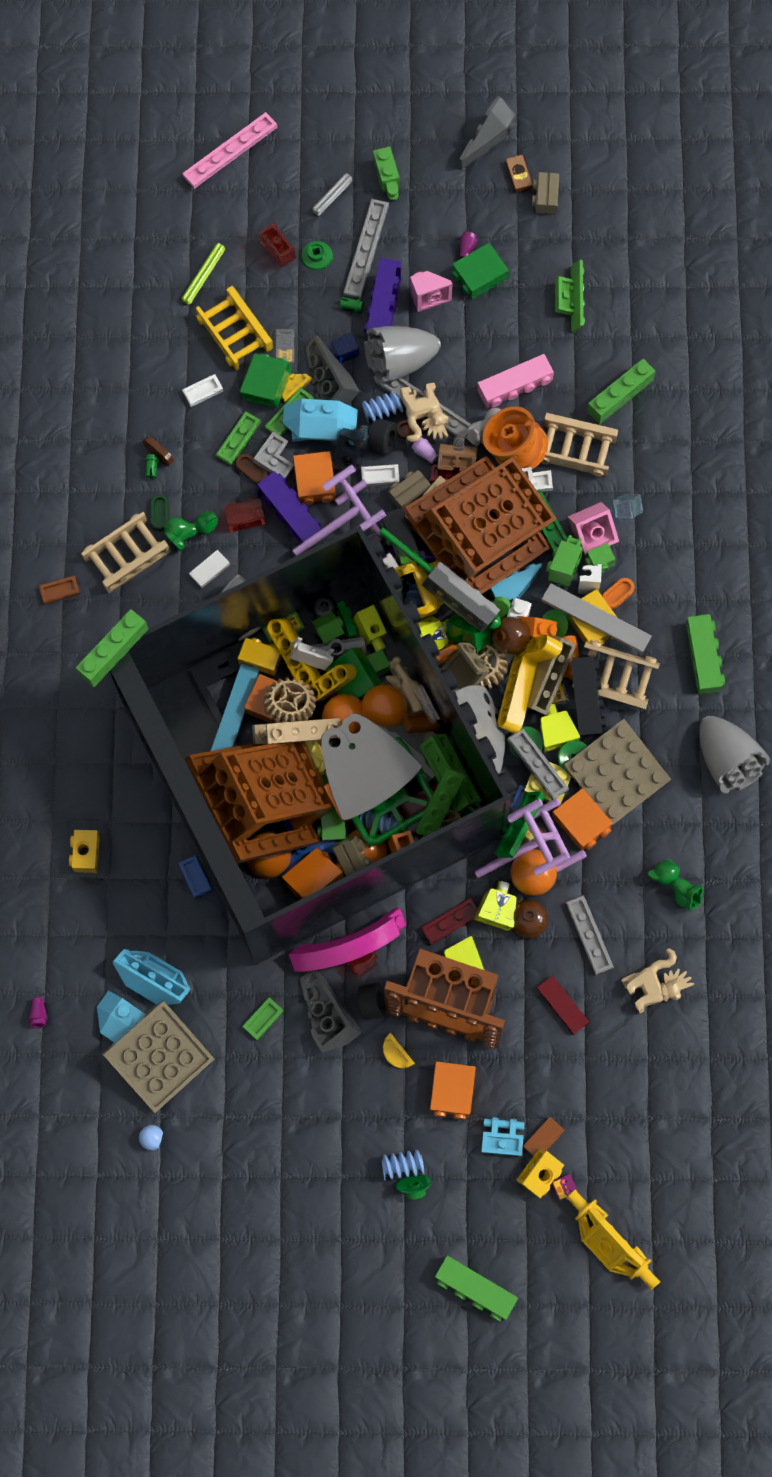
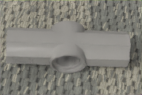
(344, 644)

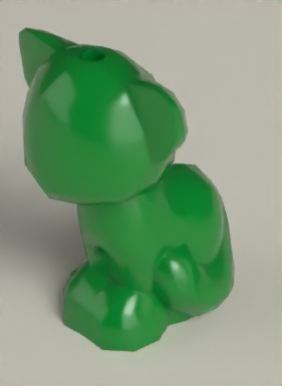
(179, 530)
(684, 893)

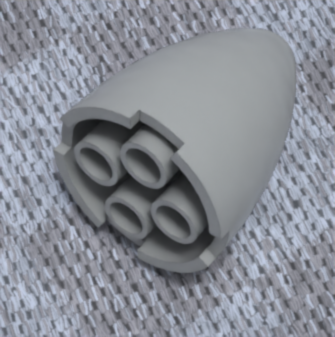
(398, 351)
(725, 749)

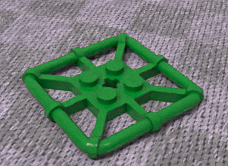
(391, 804)

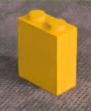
(586, 632)

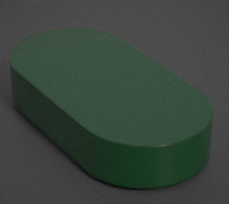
(159, 511)

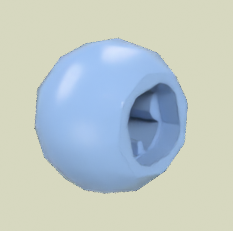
(150, 1137)

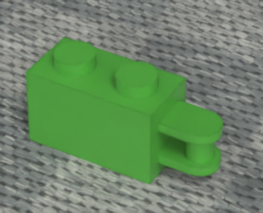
(387, 172)
(565, 561)

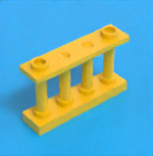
(242, 312)

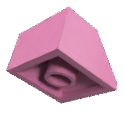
(429, 290)
(594, 527)

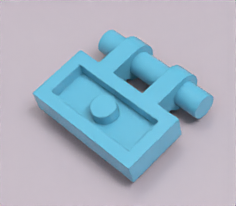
(502, 1143)

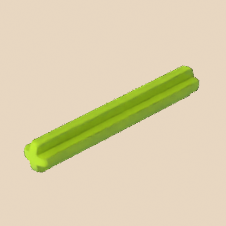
(203, 273)

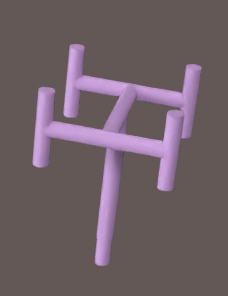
(350, 492)
(561, 861)

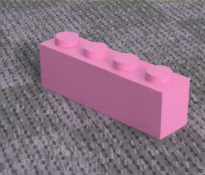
(515, 381)

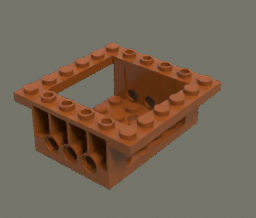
(449, 517)
(242, 804)
(448, 997)

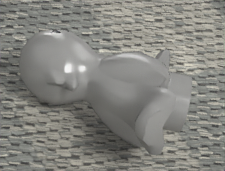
(476, 429)

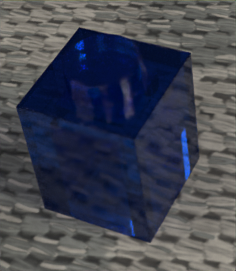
(345, 348)

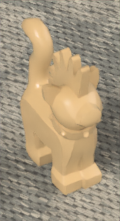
(424, 407)
(405, 684)
(650, 985)

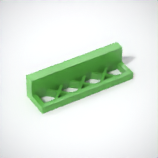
(439, 760)

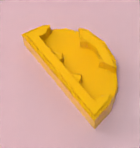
(294, 382)
(395, 1053)

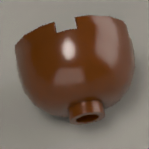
(511, 635)
(529, 919)

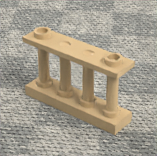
(589, 432)
(127, 570)
(620, 693)
(293, 731)

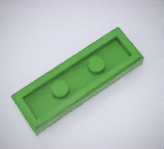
(276, 423)
(238, 438)

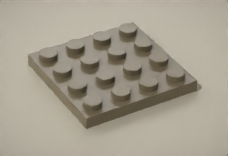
(617, 771)
(158, 1056)

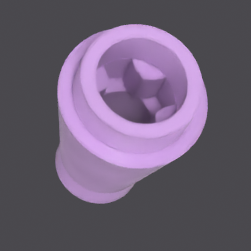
(425, 450)

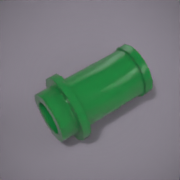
(352, 304)
(151, 465)

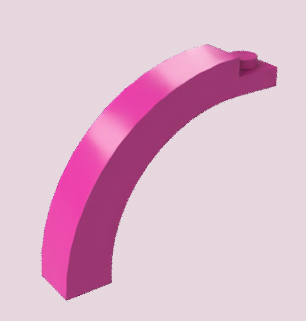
(350, 947)

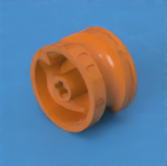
(515, 435)

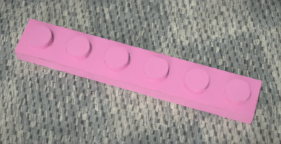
(230, 150)

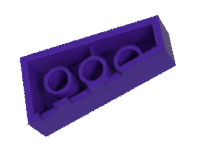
(384, 294)
(287, 507)

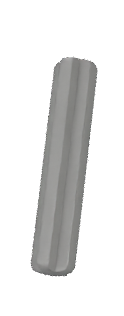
(332, 194)

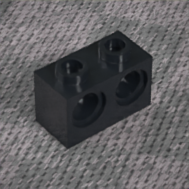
(345, 449)

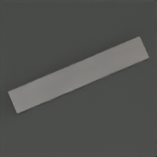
(366, 249)
(456, 425)
(596, 618)

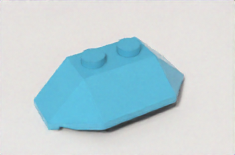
(319, 418)
(151, 977)
(116, 1016)

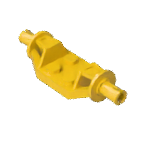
(608, 1244)

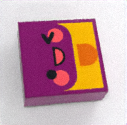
(564, 1187)

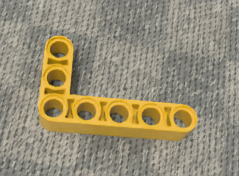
(299, 670)
(522, 678)

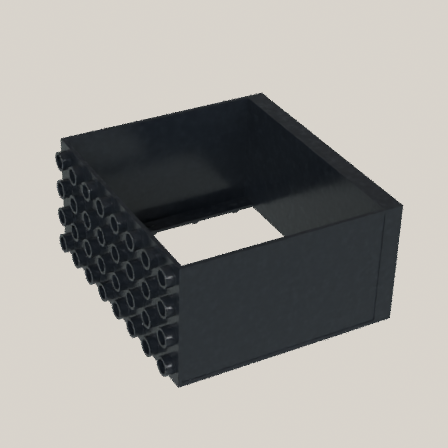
(175, 716)

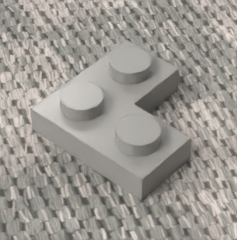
(270, 458)

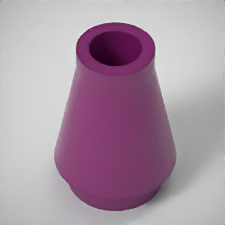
(467, 243)
(37, 1015)

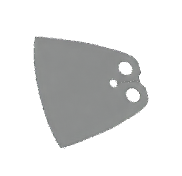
(486, 725)
(370, 771)

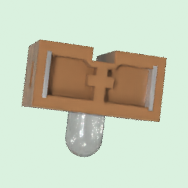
(456, 455)

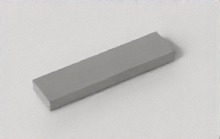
(537, 764)
(589, 935)

